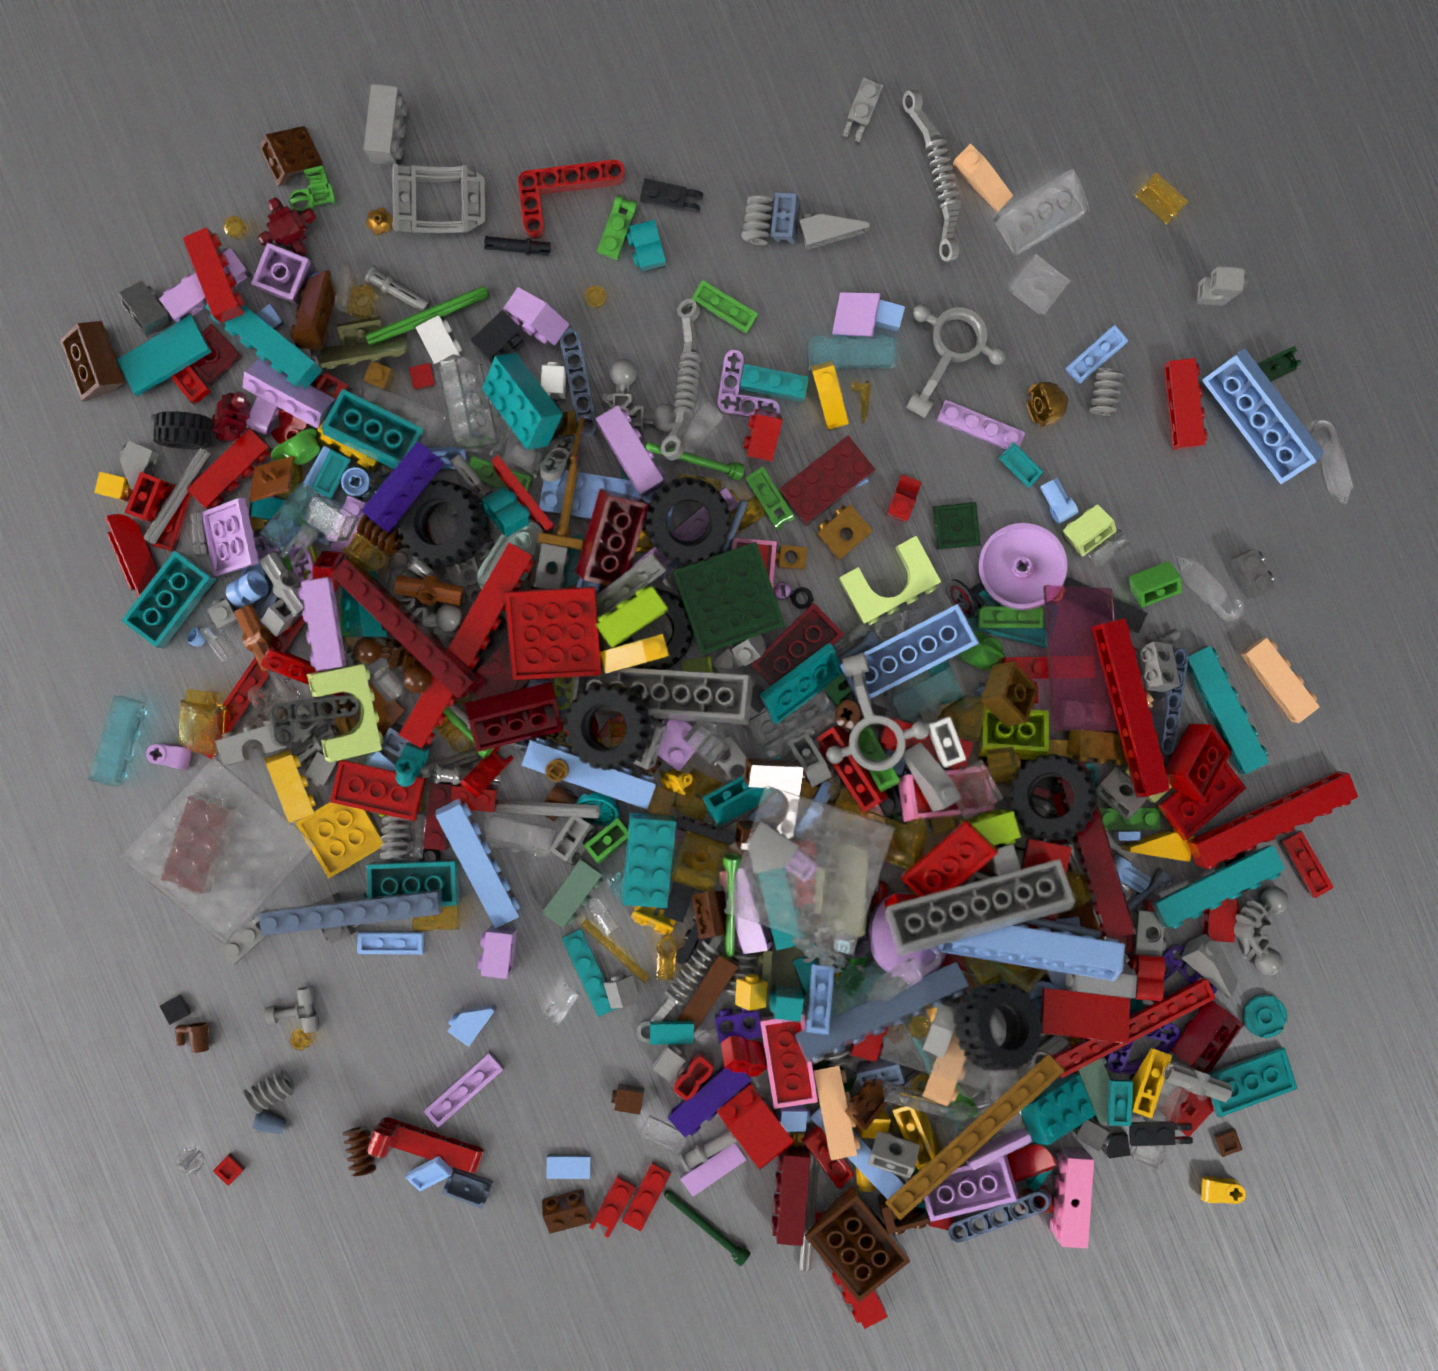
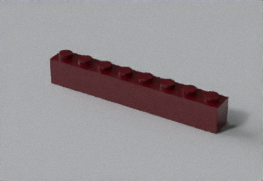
(405, 628)
(1102, 871)

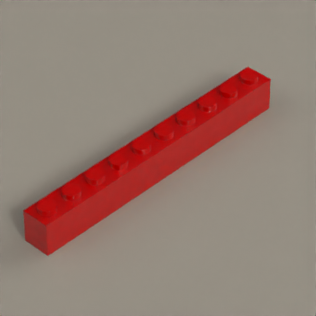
(468, 641)

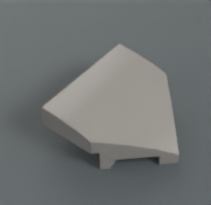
(770, 849)

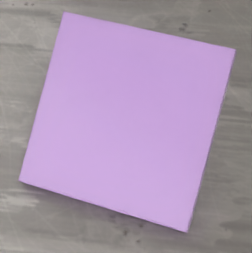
(856, 314)

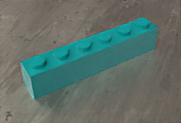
(272, 347)
(1226, 710)
(1218, 886)

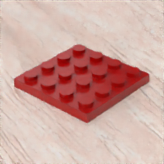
(553, 633)

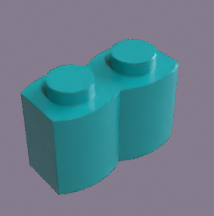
(647, 246)
(505, 511)

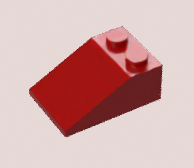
(755, 1126)

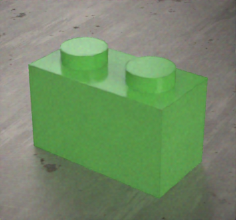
(1155, 584)
(608, 841)

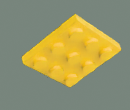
(340, 836)

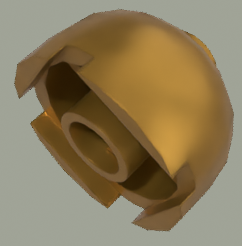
(1047, 403)

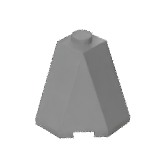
(1122, 987)

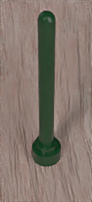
(739, 1253)

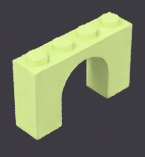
(920, 578)
(364, 736)

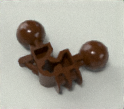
(416, 675)

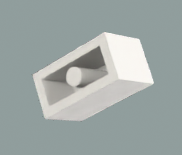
(437, 339)
(946, 742)

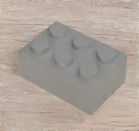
(385, 125)

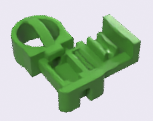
(318, 190)

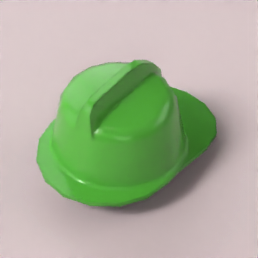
(301, 446)
(984, 654)

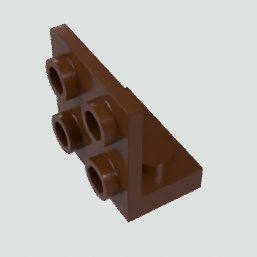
(289, 153)
(710, 913)
(916, 1218)

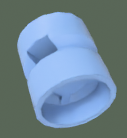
(356, 483)
(247, 589)

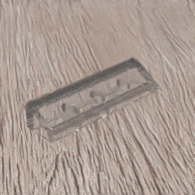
(914, 1099)

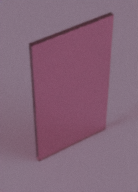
(1075, 670)

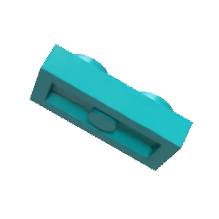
(1120, 1102)

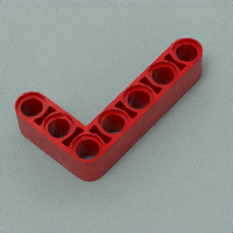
(562, 185)
(423, 1143)

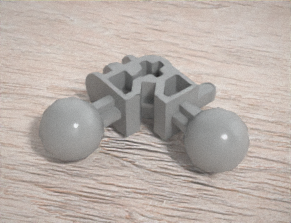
(623, 374)
(448, 617)
(1251, 927)

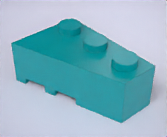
(356, 619)

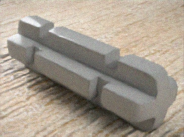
(198, 534)

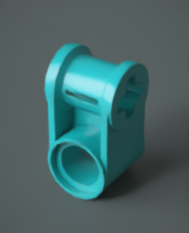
(410, 764)

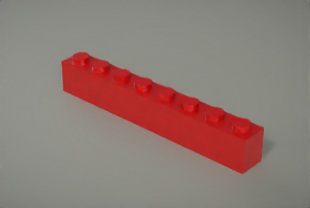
(1131, 708)
(1272, 819)

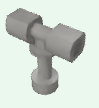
(302, 1010)

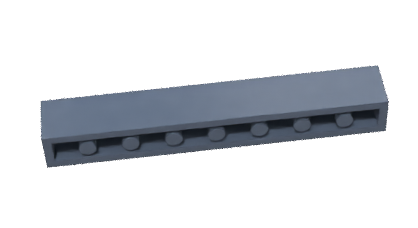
(351, 912)
(877, 1015)

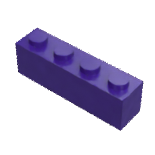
(402, 486)
(710, 1096)

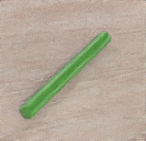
(416, 319)

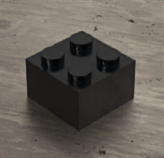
(498, 337)

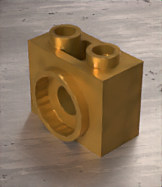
(848, 519)

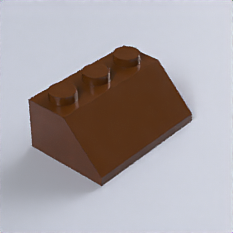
(314, 312)
(91, 360)

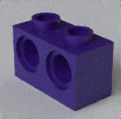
(738, 1028)

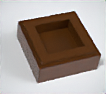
(1227, 1142)

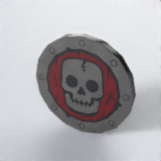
(967, 598)

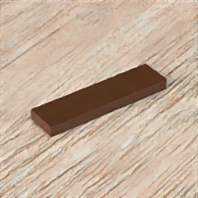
(709, 990)

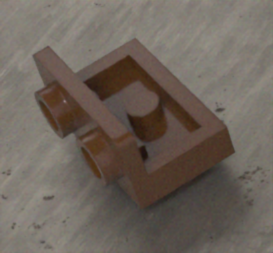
(867, 1104)
(565, 1211)

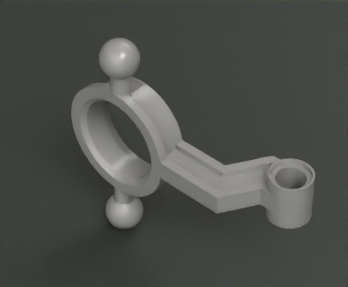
(920, 402)
(855, 667)

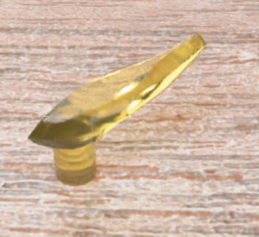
(865, 397)

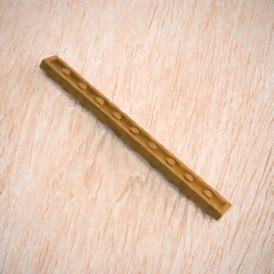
(974, 1136)

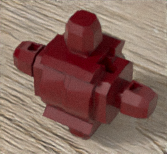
(287, 227)
(231, 416)

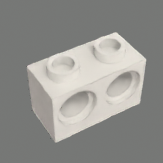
(554, 380)

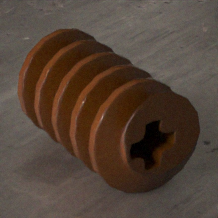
(386, 541)
(848, 714)
(360, 1157)

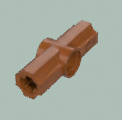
(429, 590)
(255, 636)

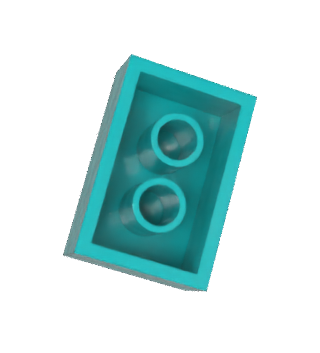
(1057, 1110)

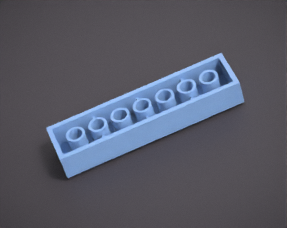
(1044, 951)

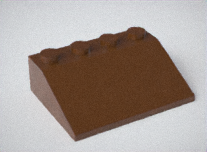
(857, 1244)

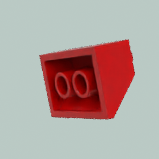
(1197, 761)

